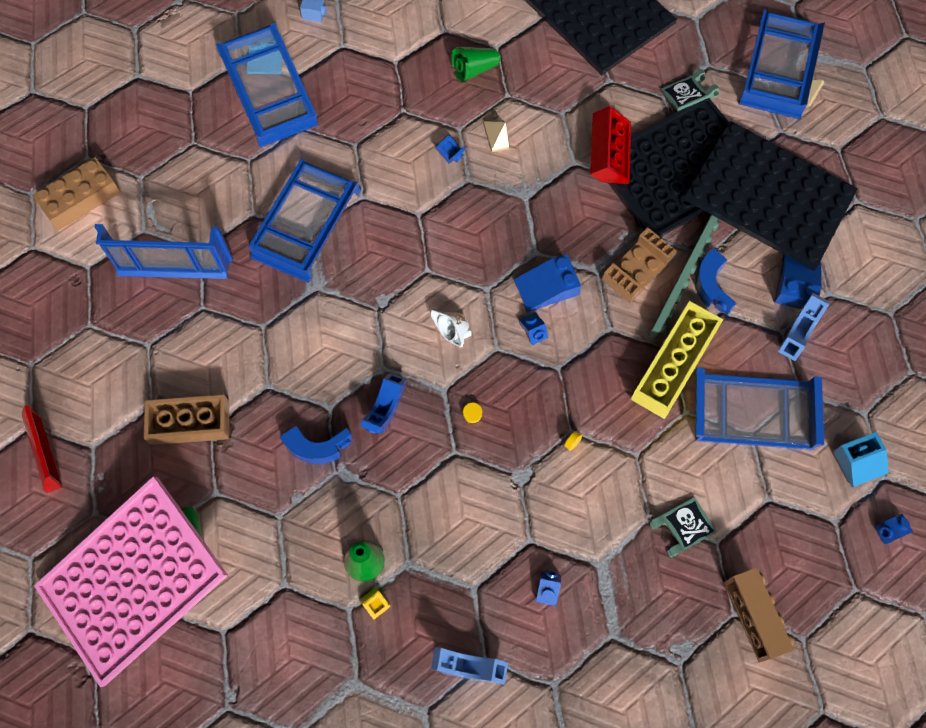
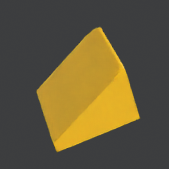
(374, 603)

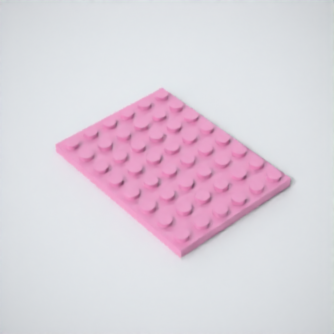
(130, 581)

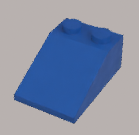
(548, 283)
(797, 283)

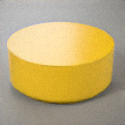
(472, 412)
(573, 440)

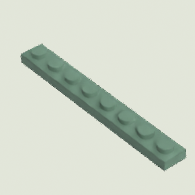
(683, 281)

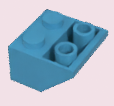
(863, 459)

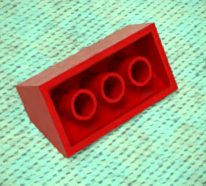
(610, 146)

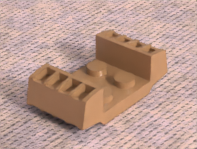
(639, 265)

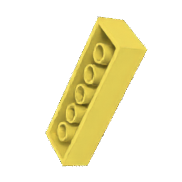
(676, 359)

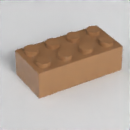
(76, 193)
(186, 419)
(758, 615)

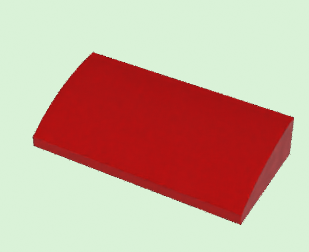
(41, 450)

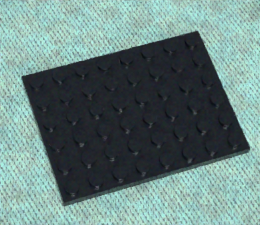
(605, 29)
(667, 163)
(771, 195)

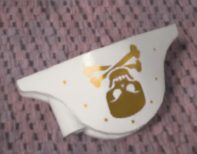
(452, 326)

